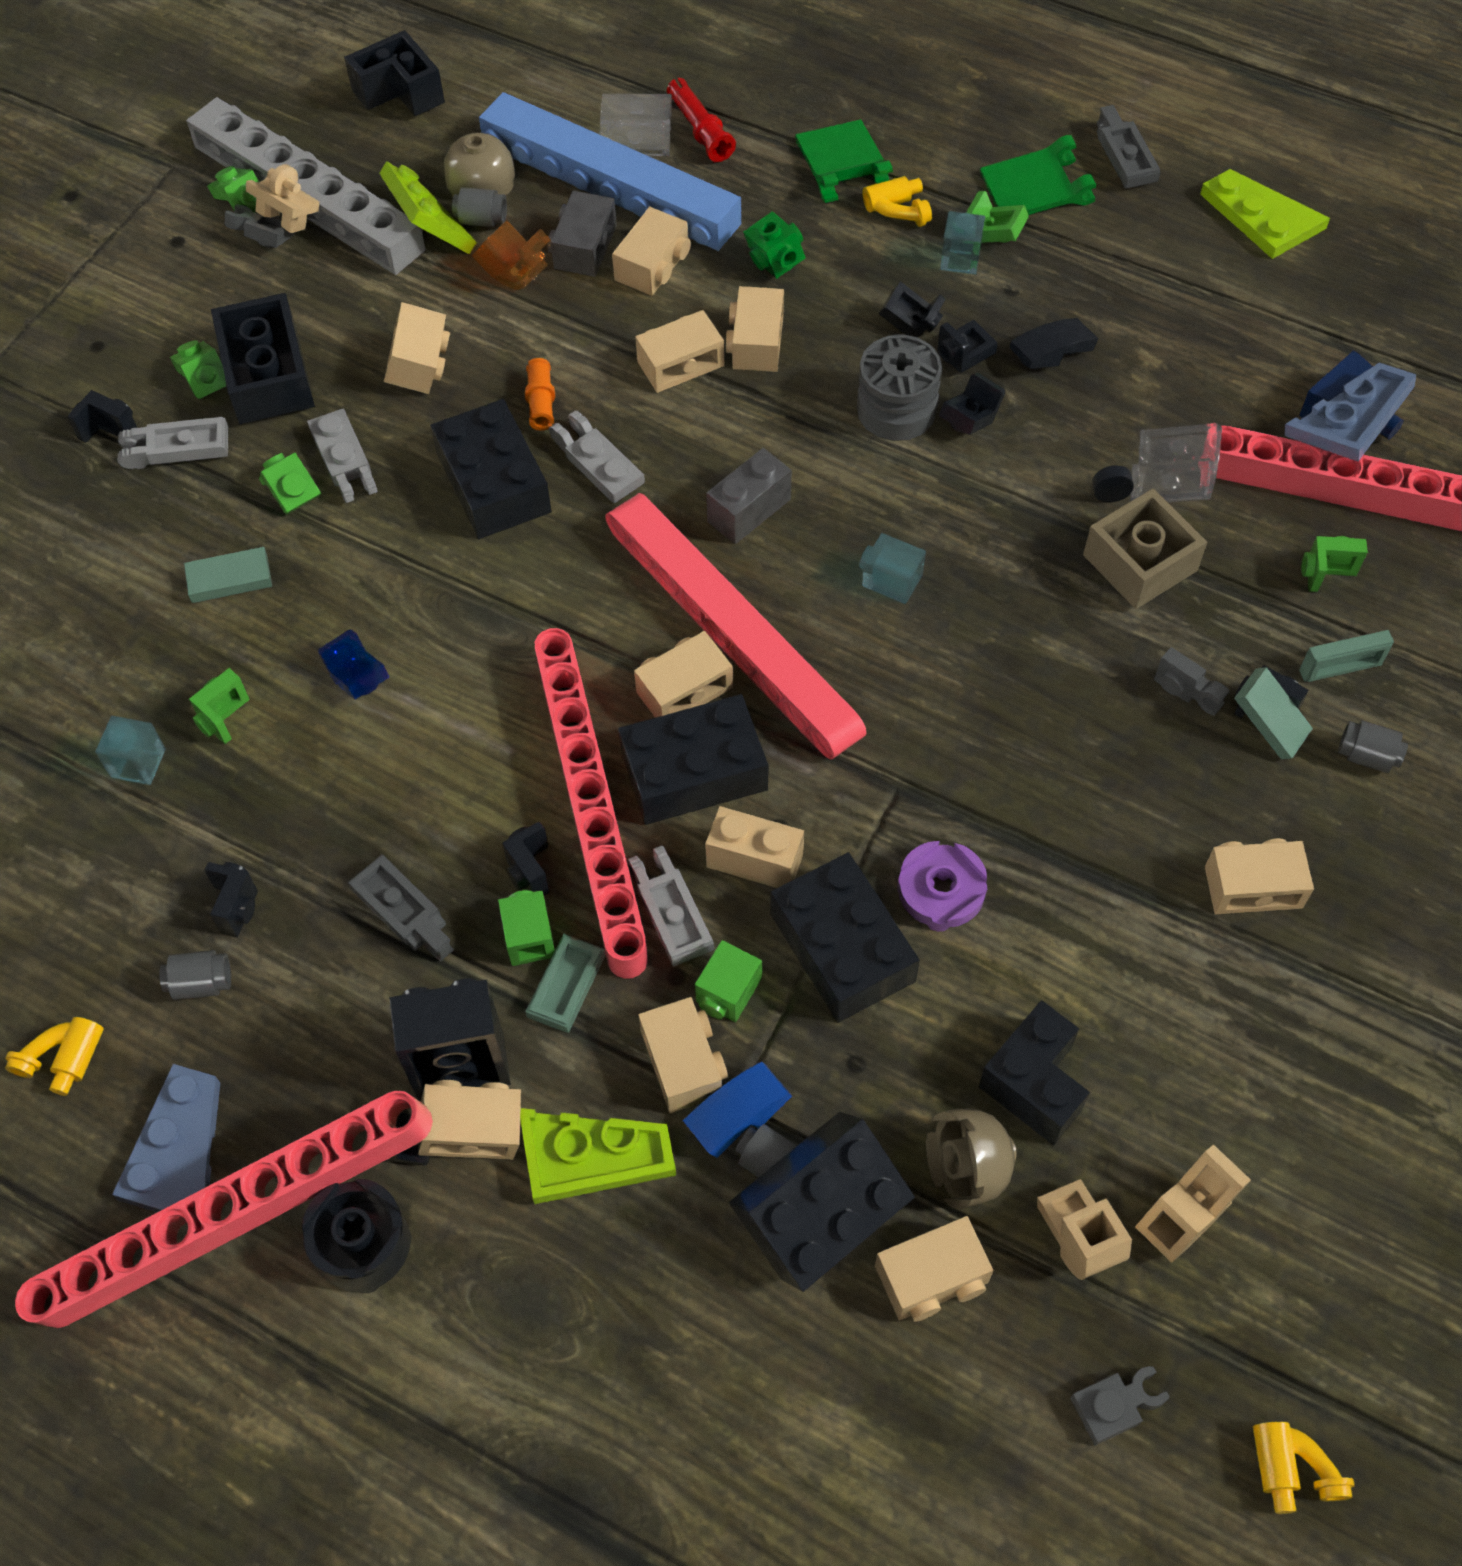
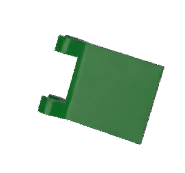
(841, 155)
(1038, 179)

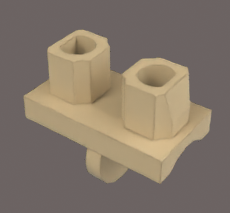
(282, 194)

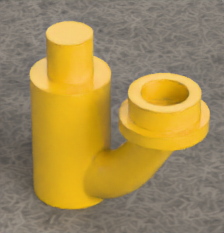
(889, 194)
(77, 1047)
(1276, 1453)

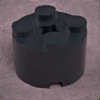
(358, 1208)

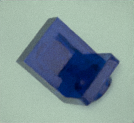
(352, 665)

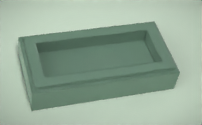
(227, 574)
(1346, 656)
(1273, 713)
(565, 983)

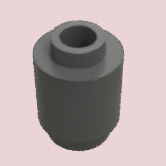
(479, 207)
(1373, 746)
(195, 974)
(762, 1149)

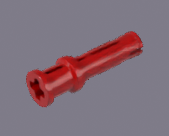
(706, 127)

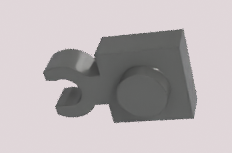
(255, 226)
(1186, 680)
(1112, 1408)

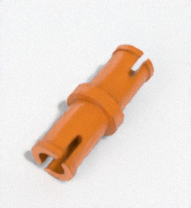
(539, 394)

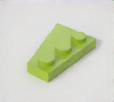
(423, 208)
(1263, 214)
(587, 1155)

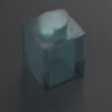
(962, 242)
(892, 567)
(130, 750)

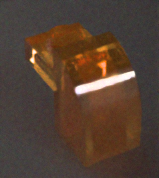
(512, 258)

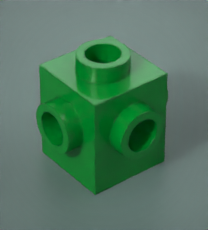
(774, 244)

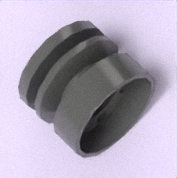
(898, 387)

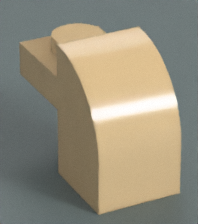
(1193, 1203)
(1086, 1230)

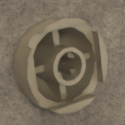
(479, 163)
(970, 1156)

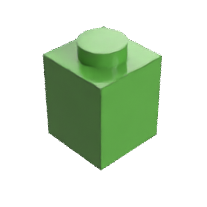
(526, 927)
(728, 982)

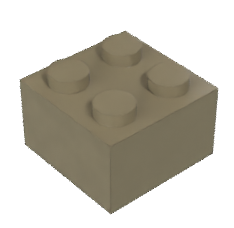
(1144, 548)

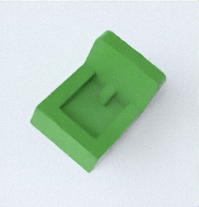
(232, 187)
(1002, 222)
(200, 367)
(289, 482)
(1332, 557)
(216, 702)

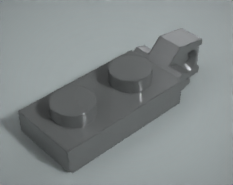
(1126, 149)
(402, 907)

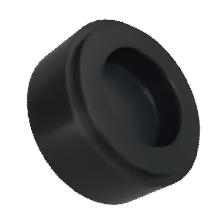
(1112, 483)

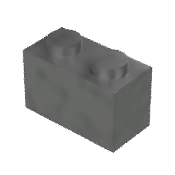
(583, 233)
(749, 495)

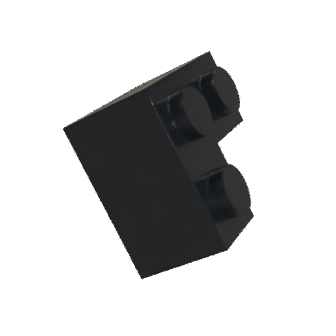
(395, 70)
(1027, 1078)

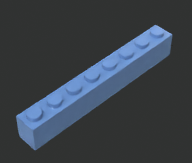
(611, 169)

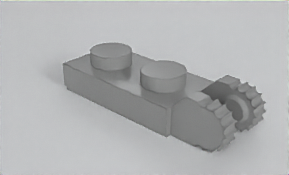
(173, 442)
(341, 452)
(597, 458)
(672, 909)

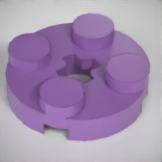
(939, 908)

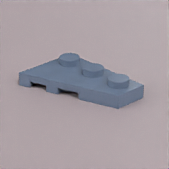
(1356, 415)
(174, 1143)

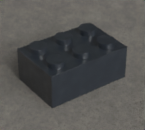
(262, 358)
(491, 468)
(694, 759)
(844, 937)
(449, 1035)
(822, 1200)

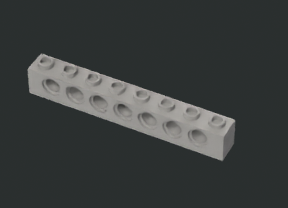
(344, 207)

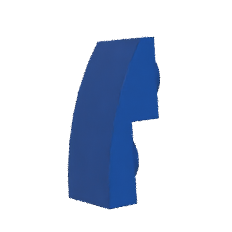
(735, 1106)

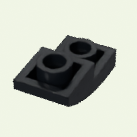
(1049, 342)

